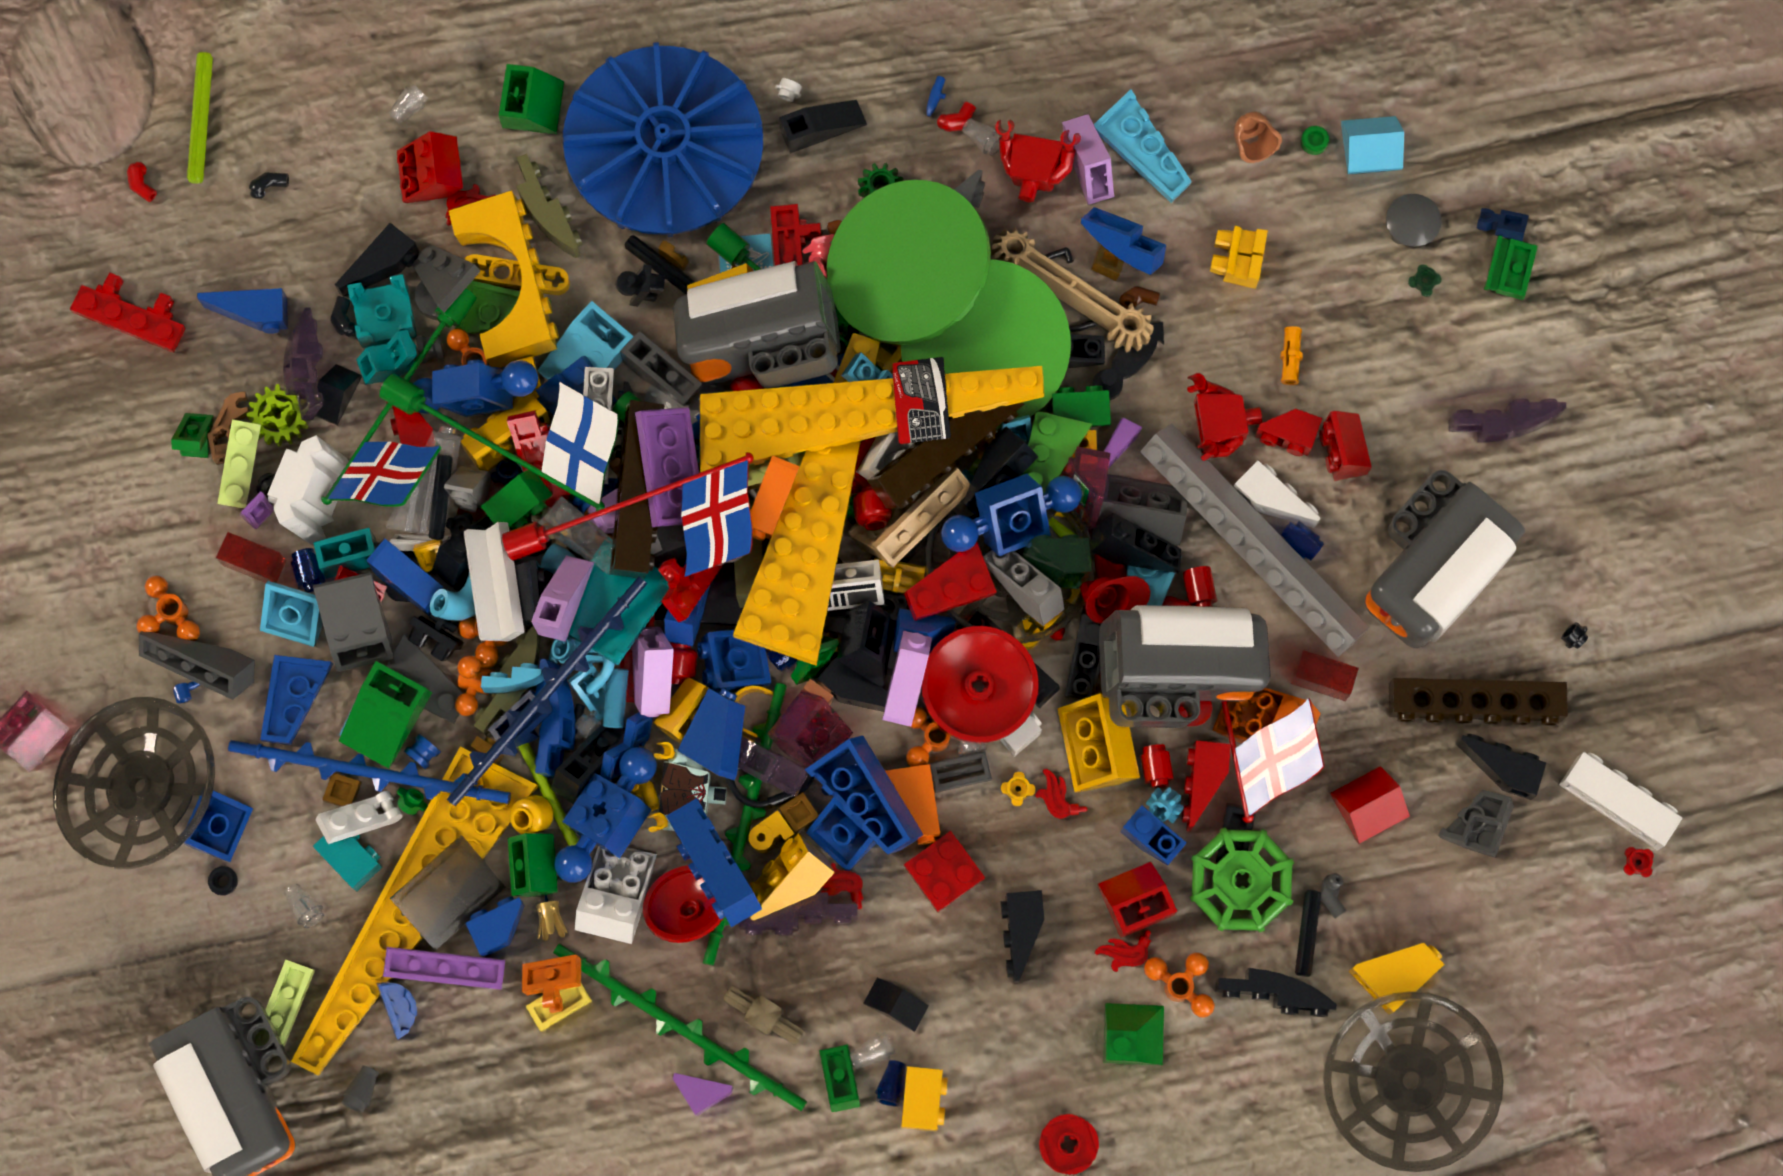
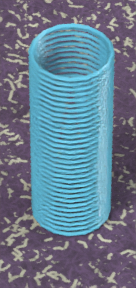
(614, 699)

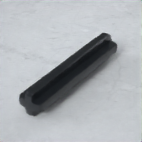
(659, 263)
(440, 497)
(1308, 933)

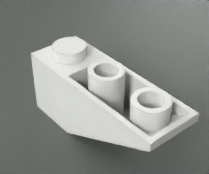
(1273, 497)

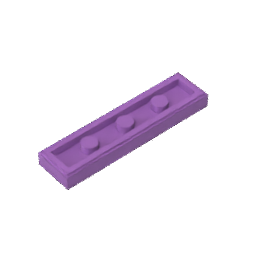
(444, 968)

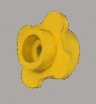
(1026, 788)

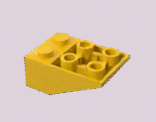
(791, 877)

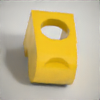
(769, 831)

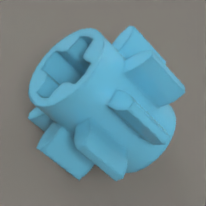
(1165, 804)

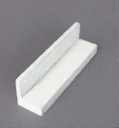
(493, 584)

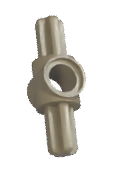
(763, 1015)

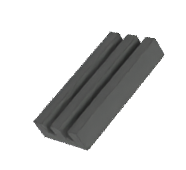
(964, 782)

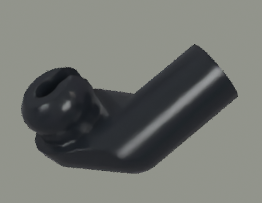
(266, 180)
(340, 319)

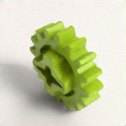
(268, 417)

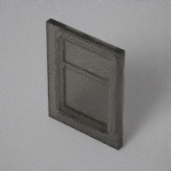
(447, 892)

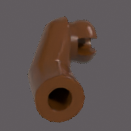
(1137, 296)

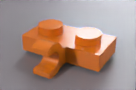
(550, 977)

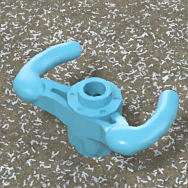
(562, 650)

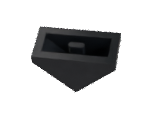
(337, 390)
(896, 1004)

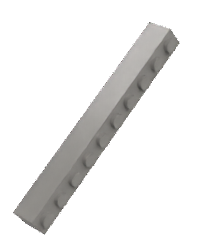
(1255, 540)

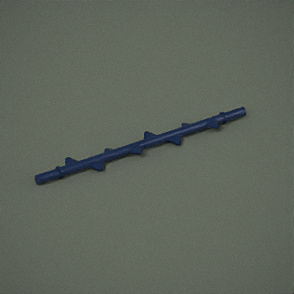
(541, 703)

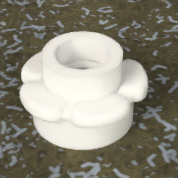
(788, 89)

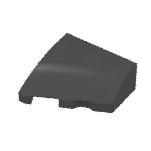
(1481, 824)

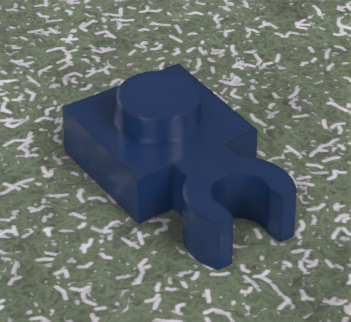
(1507, 223)

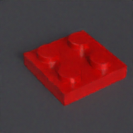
(944, 871)

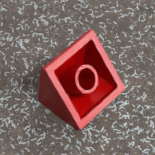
(1371, 804)

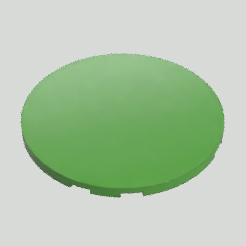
(908, 261)
(1010, 326)

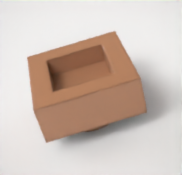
(819, 689)

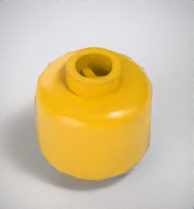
(531, 814)

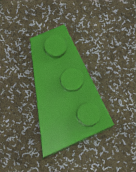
(490, 308)
(1053, 442)

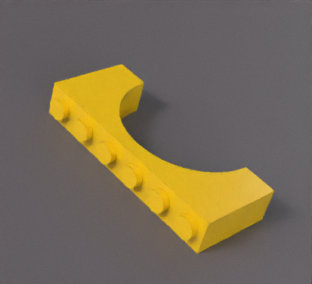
(528, 326)

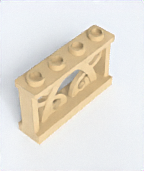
(914, 520)

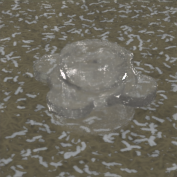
(587, 725)

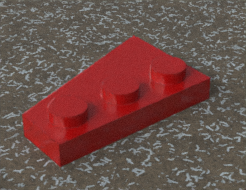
(951, 585)

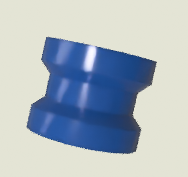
(422, 751)

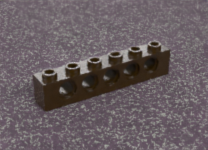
(1550, 694)

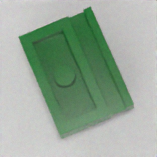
(1510, 267)

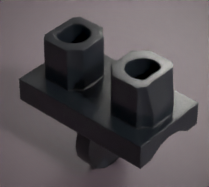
(641, 285)
(446, 642)

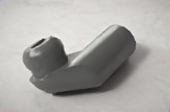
(1329, 894)

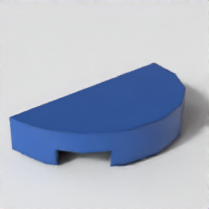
(399, 1006)

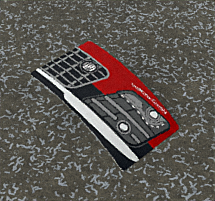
(921, 400)

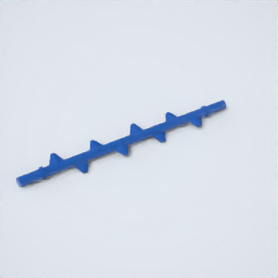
(357, 766)

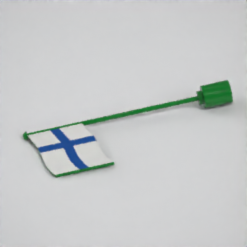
(575, 447)

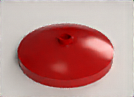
(986, 657)

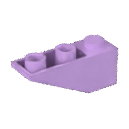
(562, 598)

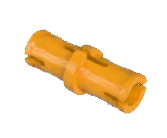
(1291, 355)

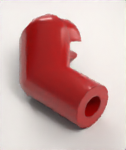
(956, 121)
(136, 181)

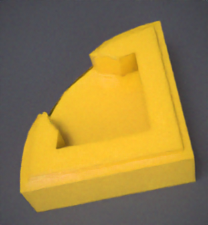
(426, 553)

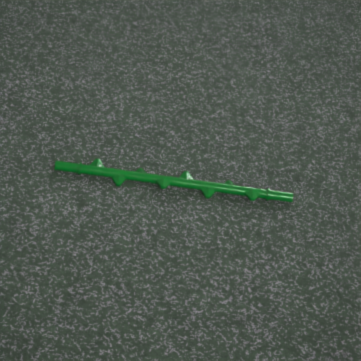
(739, 834)
(693, 1031)

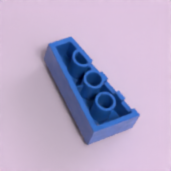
(867, 794)
(713, 864)

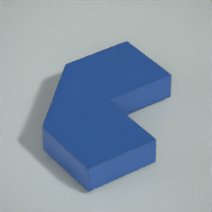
(636, 733)

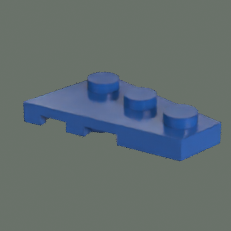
(290, 696)

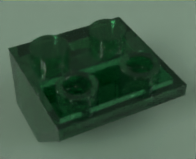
(1060, 559)

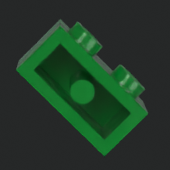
(1086, 406)
(517, 500)
(532, 865)

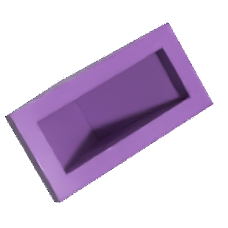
(701, 1093)

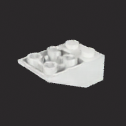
(615, 894)

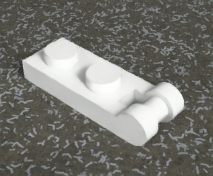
(358, 817)

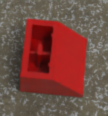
(429, 168)
(1345, 445)
(1137, 899)

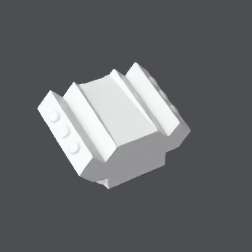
(300, 485)

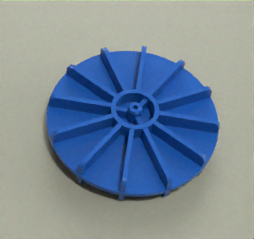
(663, 140)

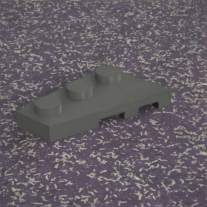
(444, 274)
(419, 668)

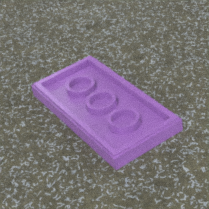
(667, 457)

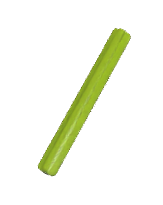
(199, 119)

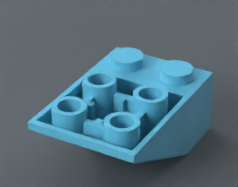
(589, 335)

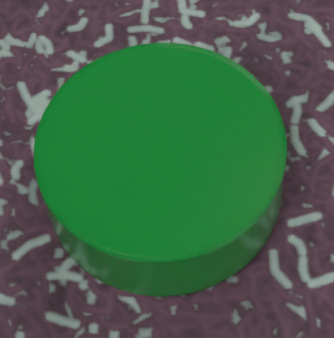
(1314, 140)

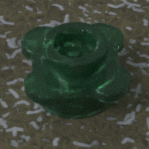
(1428, 273)

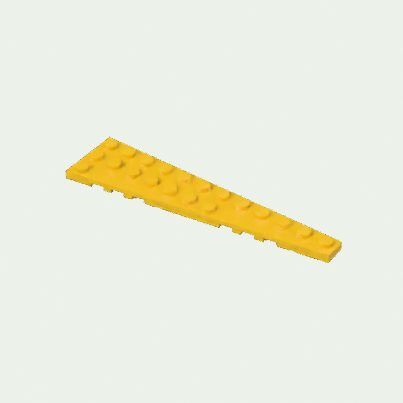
(837, 414)
(798, 568)
(440, 825)

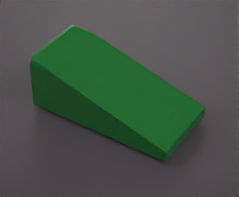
(839, 1078)

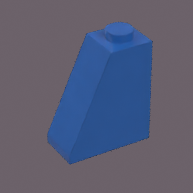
(403, 575)
(716, 733)

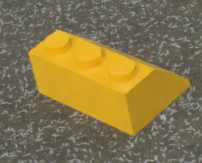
(498, 432)
(1095, 747)

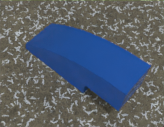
(1125, 240)

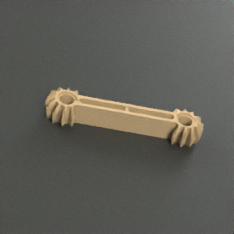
(1076, 291)

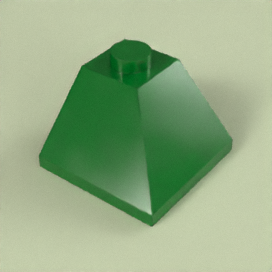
(1133, 1034)

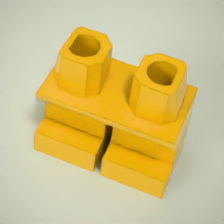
(1244, 256)

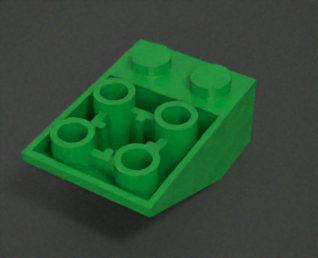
(384, 714)

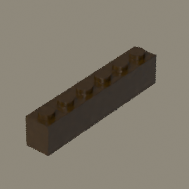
(926, 459)
(632, 524)

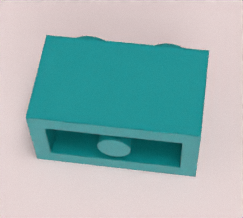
(346, 550)
(350, 860)

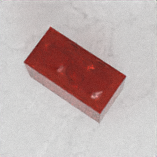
(250, 558)
(1324, 675)

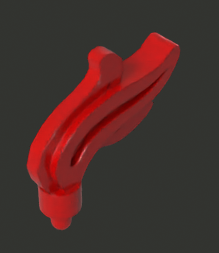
(463, 198)
(1055, 797)
(845, 881)
(1124, 954)

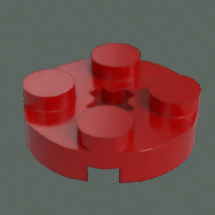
(1084, 1152)

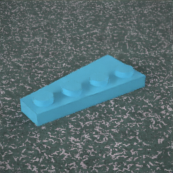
(1135, 139)

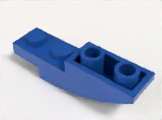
(557, 729)

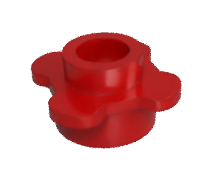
(1645, 856)

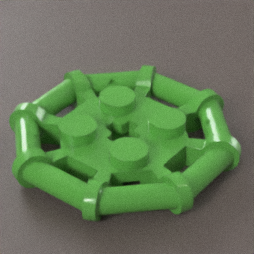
(1259, 881)

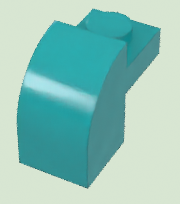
(383, 360)

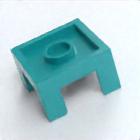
(382, 311)

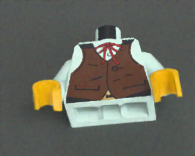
(682, 783)

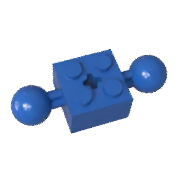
(478, 387)
(1011, 514)
(606, 815)

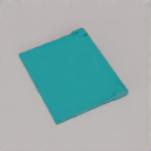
(600, 597)

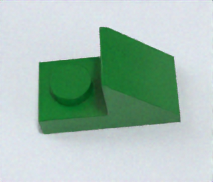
(192, 435)
(806, 671)

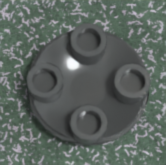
(1413, 220)

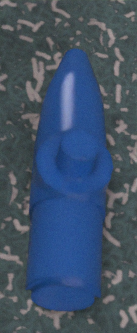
(935, 95)

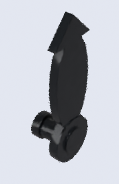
(1128, 364)

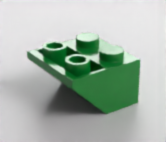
(530, 100)

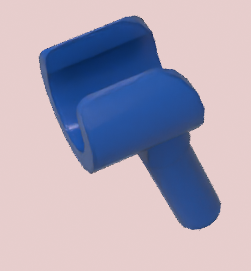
(182, 691)

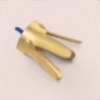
(548, 916)

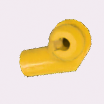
(648, 793)

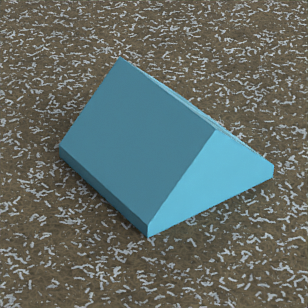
(1373, 144)
(290, 614)

